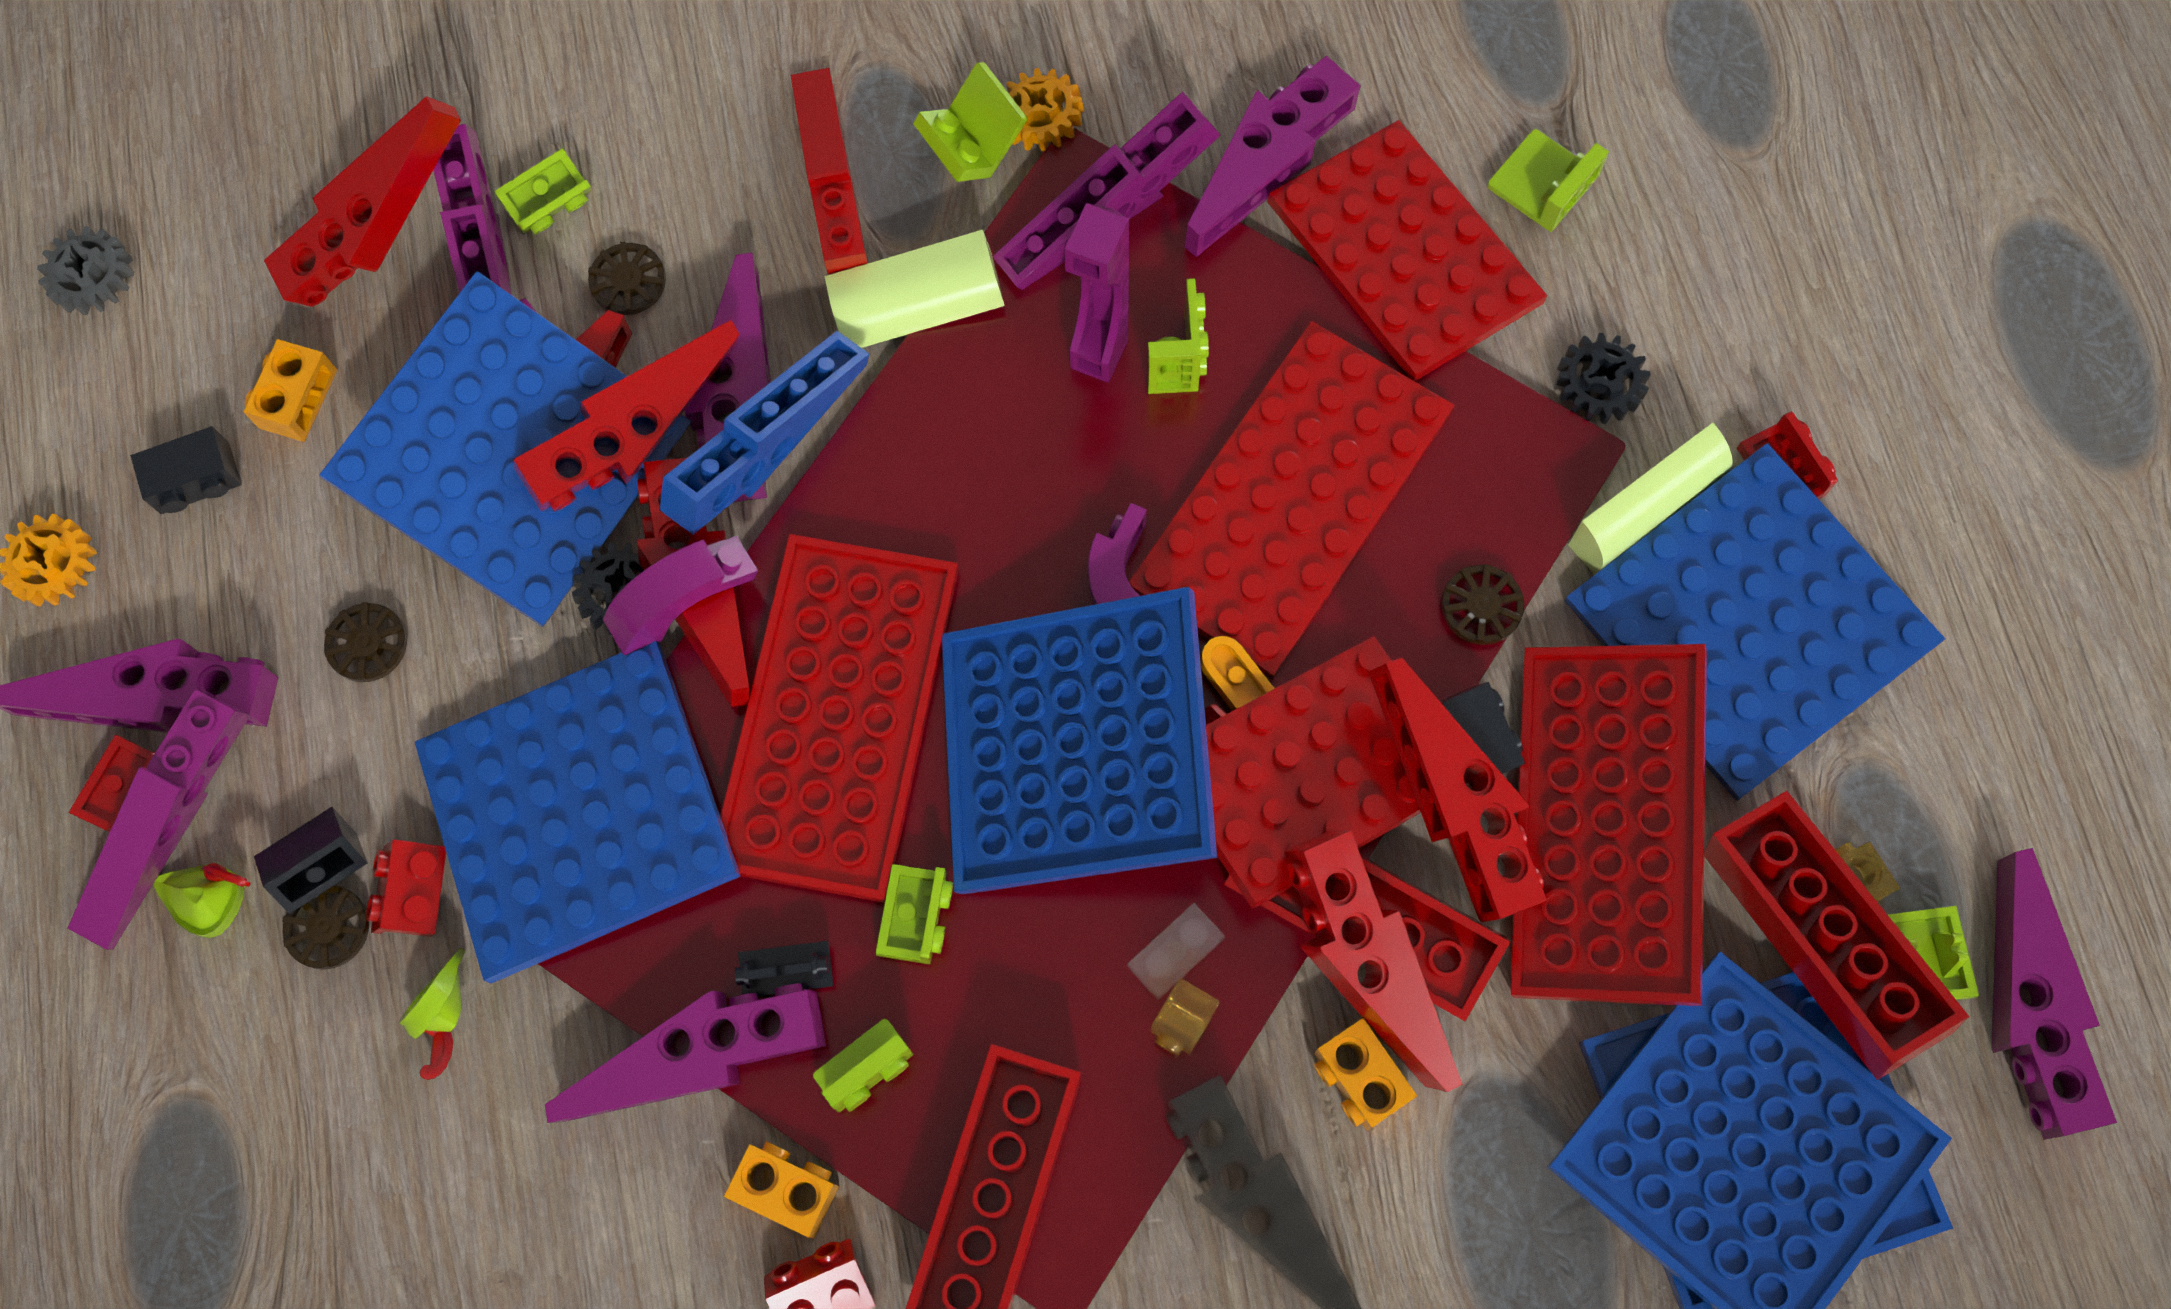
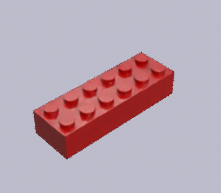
(1834, 935)
(996, 1184)

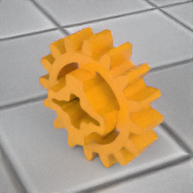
(1041, 102)
(48, 553)

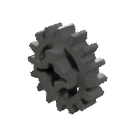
(82, 274)

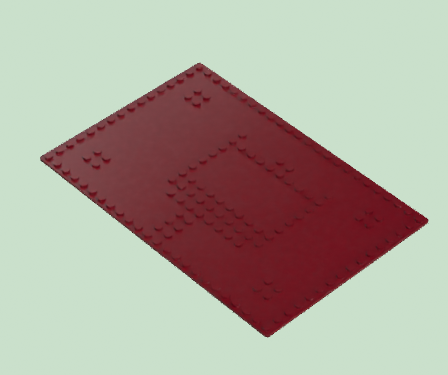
(1010, 465)

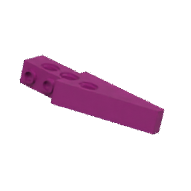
(1247, 175)
(1120, 179)
(469, 212)
(745, 363)
(106, 692)
(156, 816)
(2037, 955)
(655, 1072)

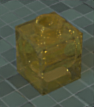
(1875, 873)
(1183, 1018)

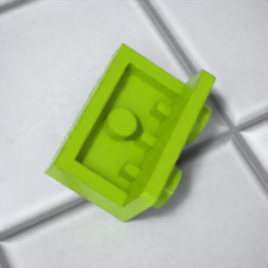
(543, 192)
(912, 914)
(862, 1065)

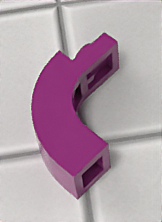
(1110, 557)
(671, 586)

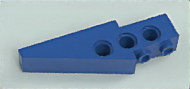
(760, 434)

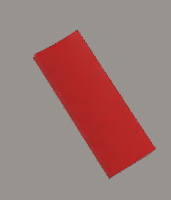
(1450, 946)

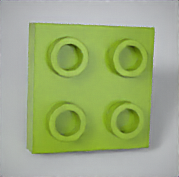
(1942, 945)

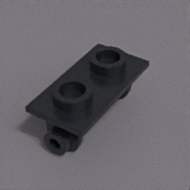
(775, 967)

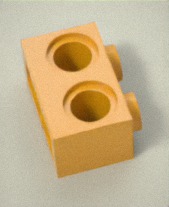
(300, 392)
(1374, 1069)
(778, 1199)

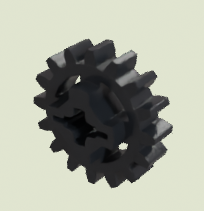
(1602, 363)
(602, 579)

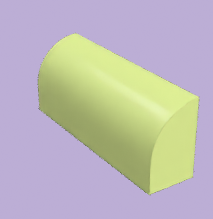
(915, 290)
(1652, 499)

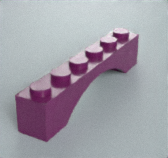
(1101, 258)

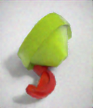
(202, 897)
(437, 1014)

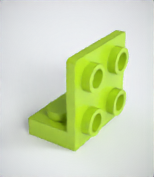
(975, 128)
(1546, 178)
(1179, 363)

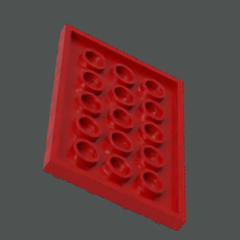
(1406, 250)
(1302, 766)

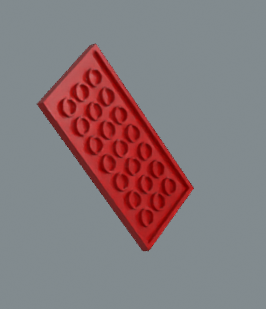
(1294, 495)
(837, 716)
(1613, 824)

